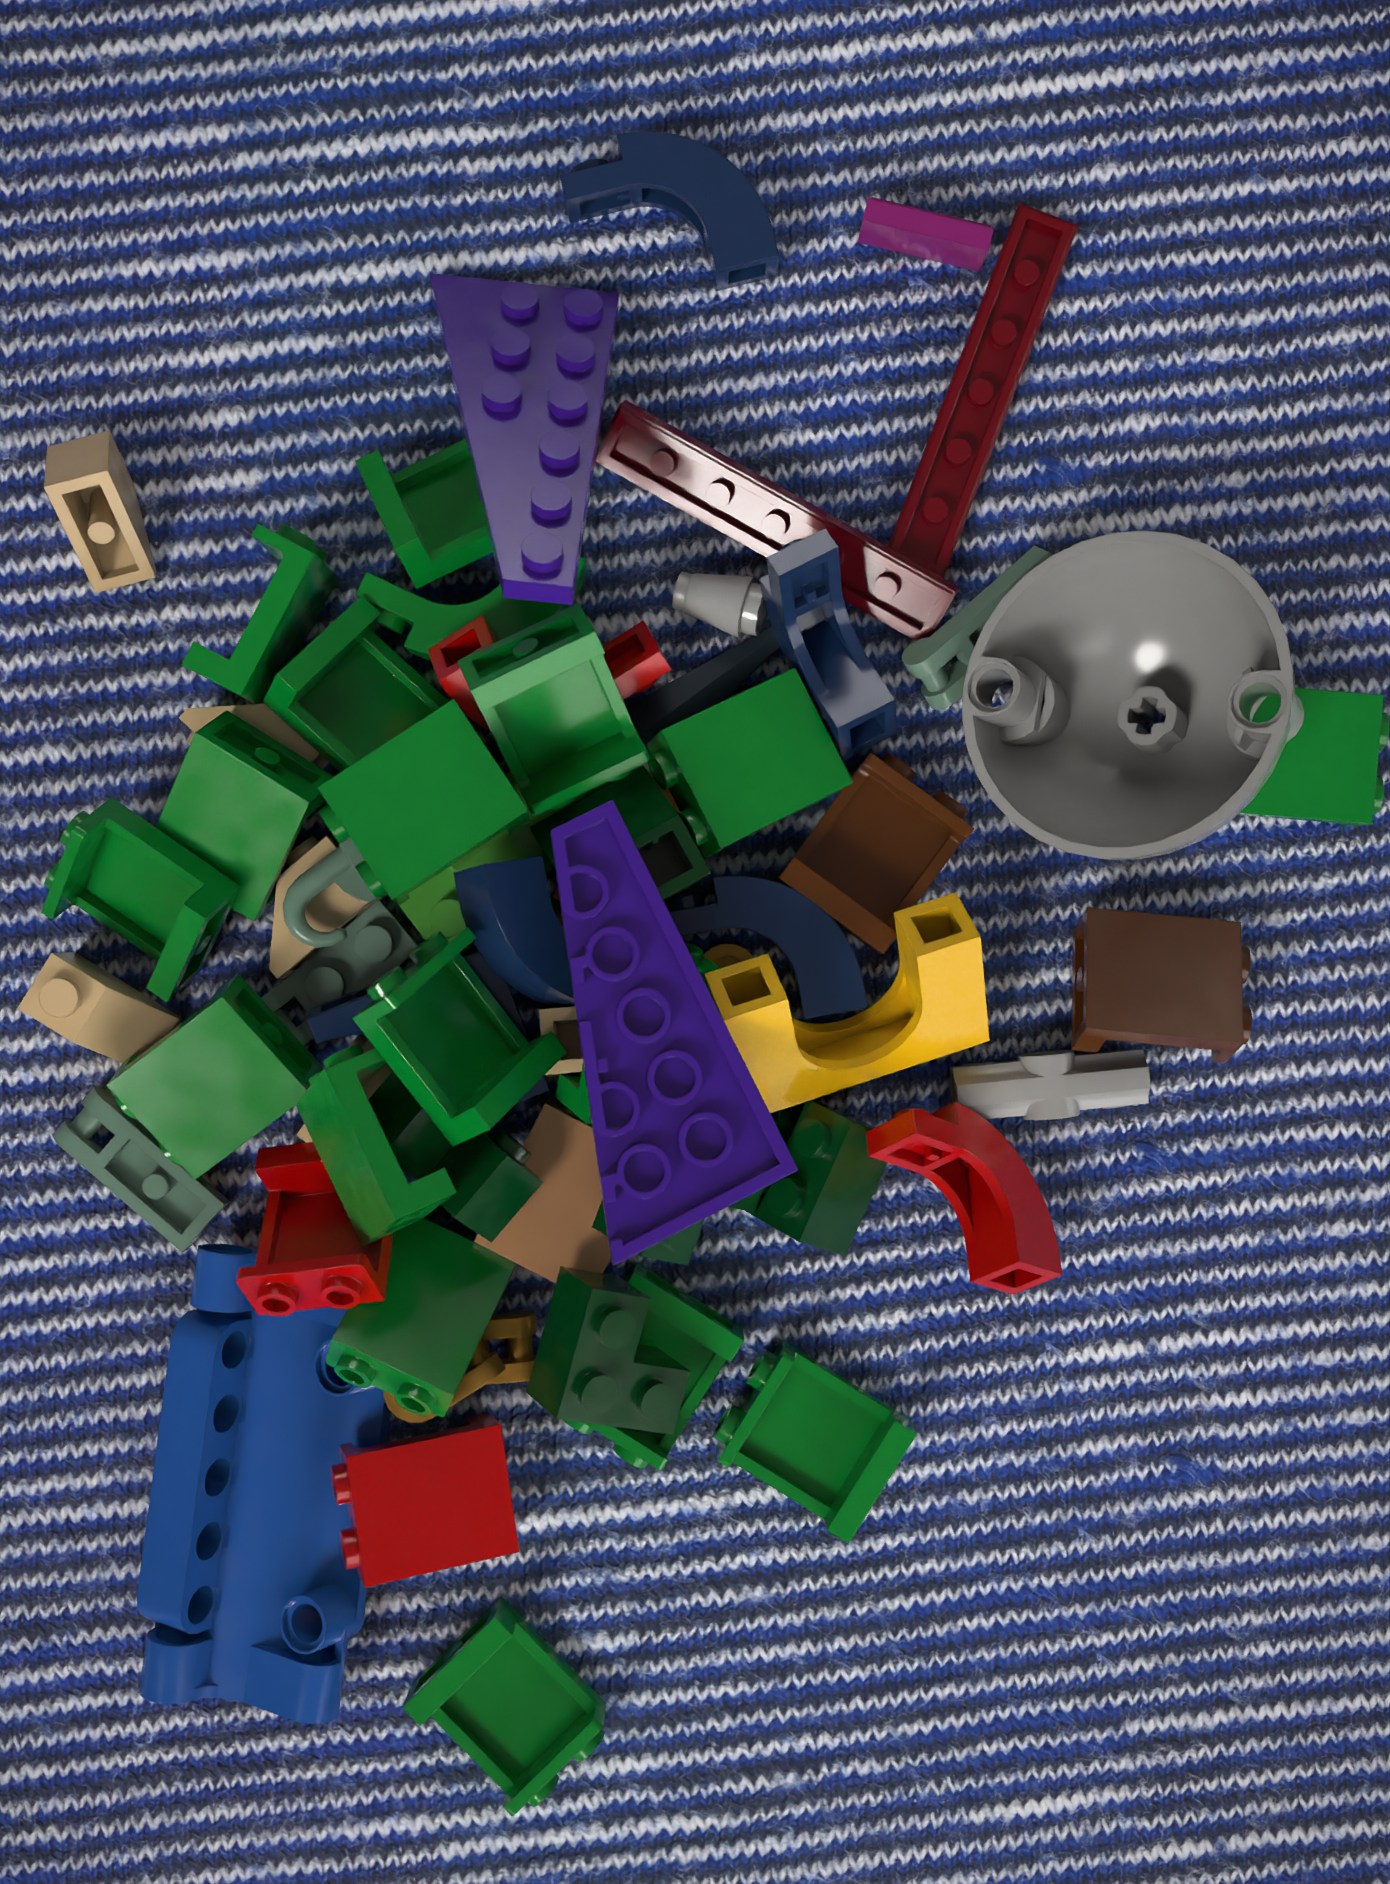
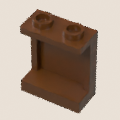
(876, 850)
(1159, 982)

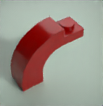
(631, 658)
(987, 1184)

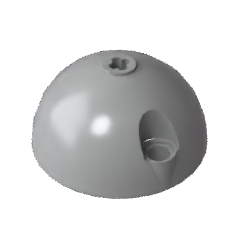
(1110, 643)

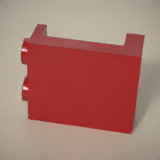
(307, 1241)
(426, 1502)

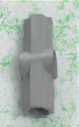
(1052, 1084)

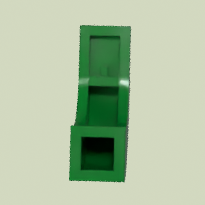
(436, 621)

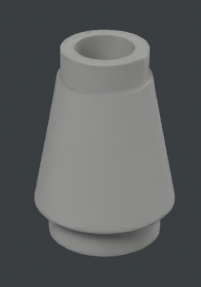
(722, 601)

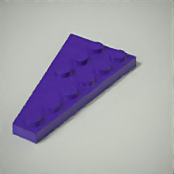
(531, 406)
(663, 1078)

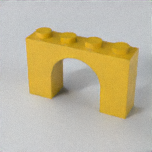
(926, 1013)

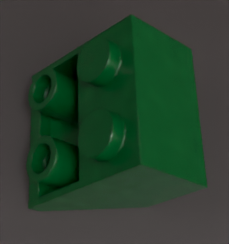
(653, 825)
(833, 1178)

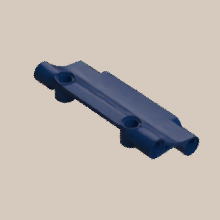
(244, 1506)

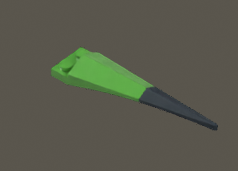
(436, 903)

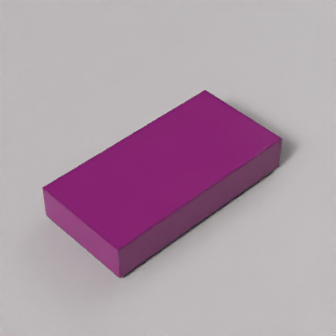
(925, 234)

